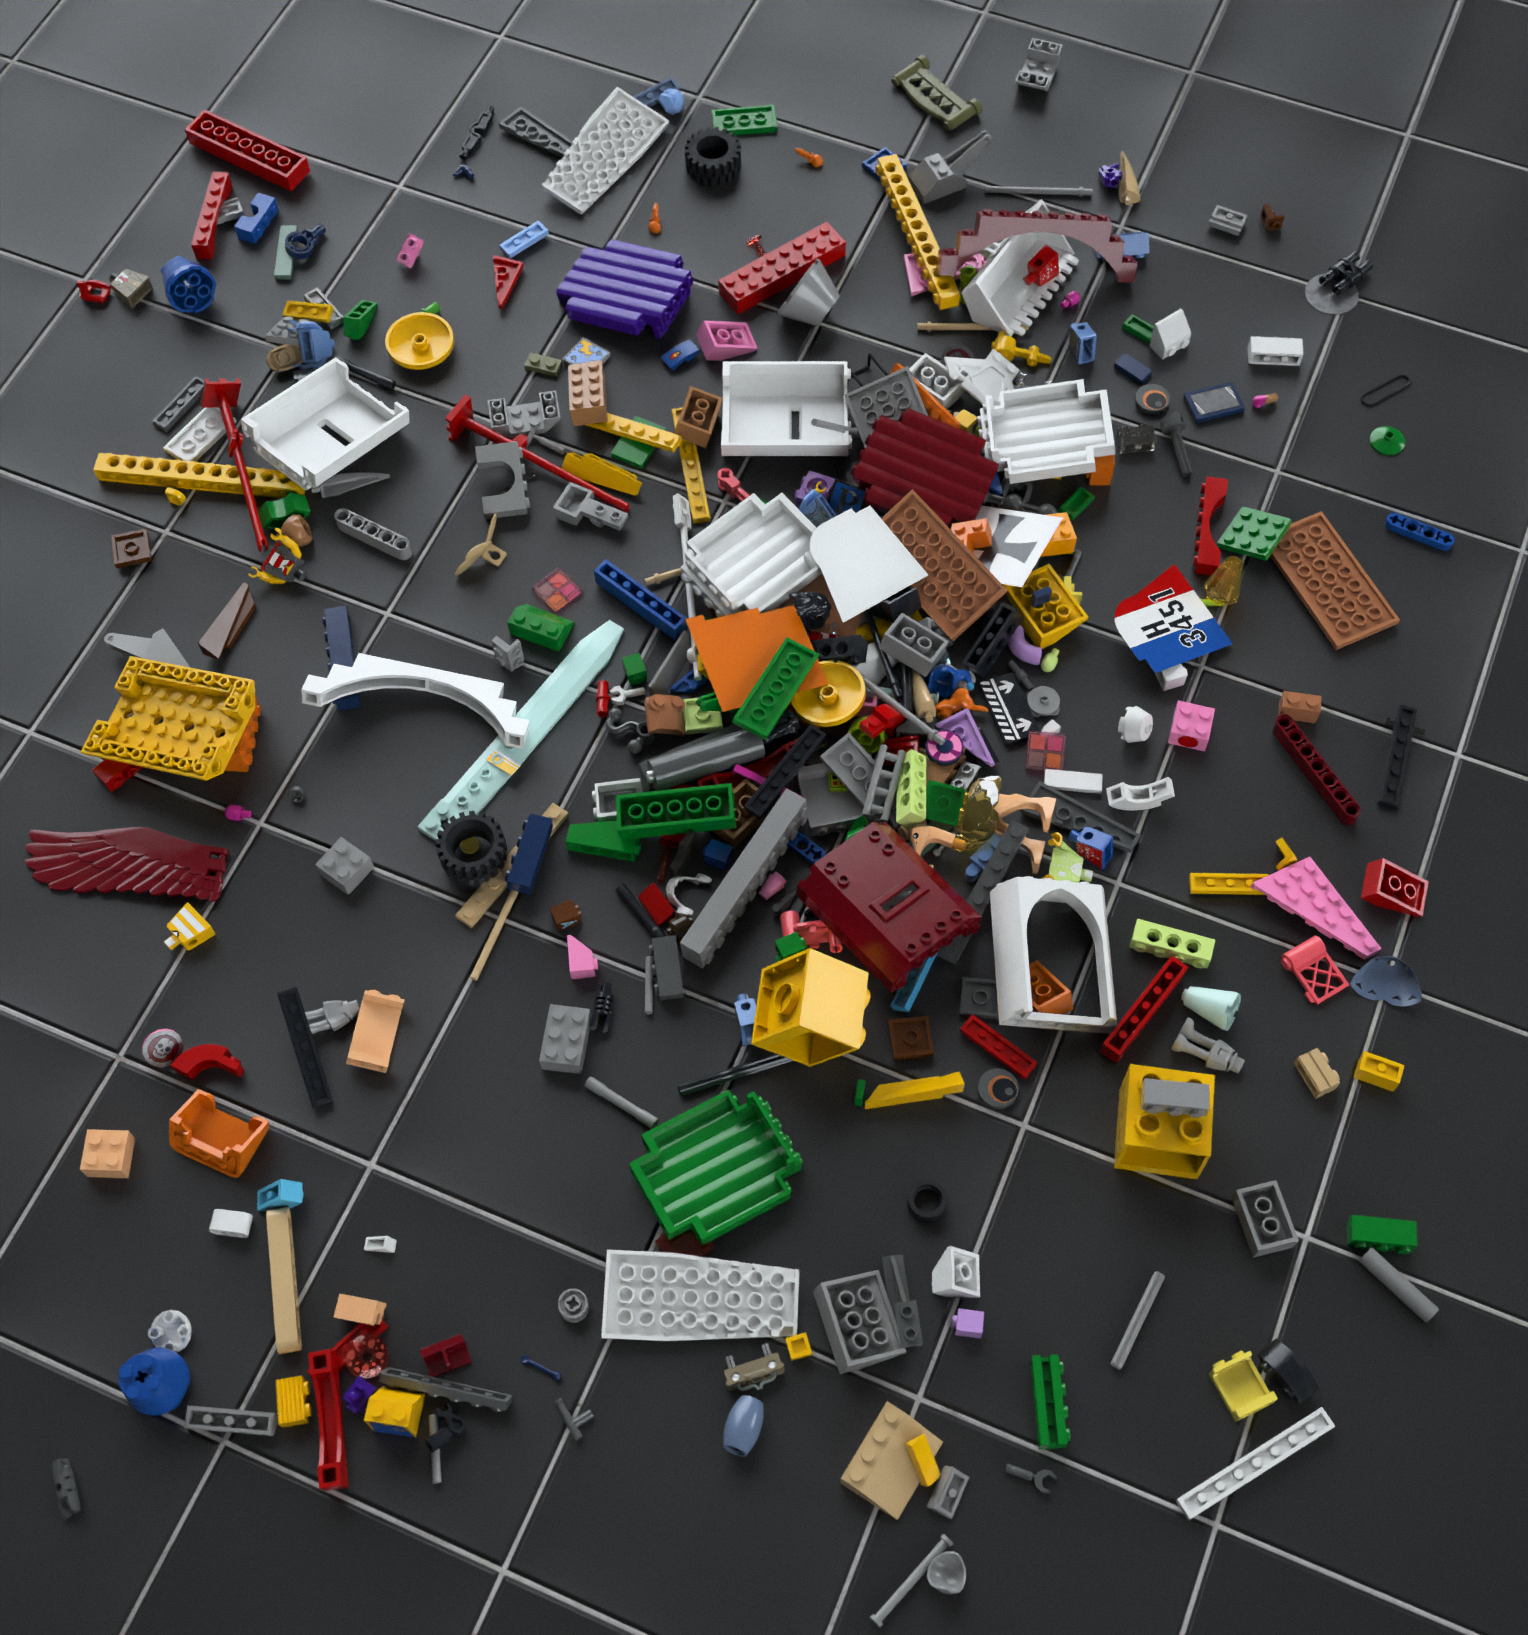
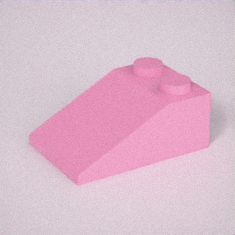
(725, 339)

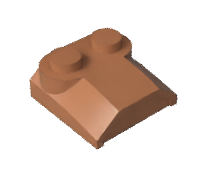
(665, 714)

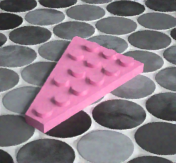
(1310, 895)

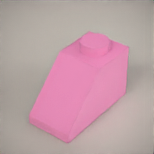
(581, 959)

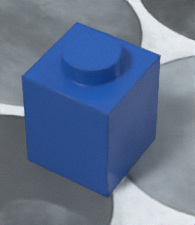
(718, 854)

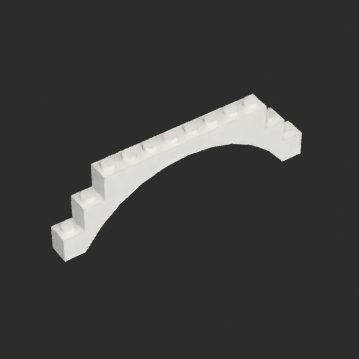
(378, 673)

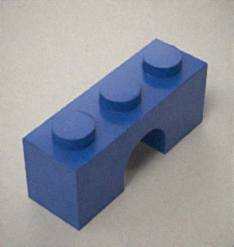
(252, 228)

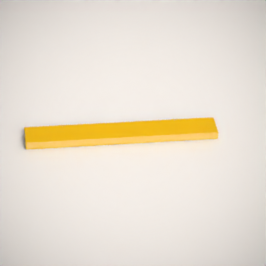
(692, 477)

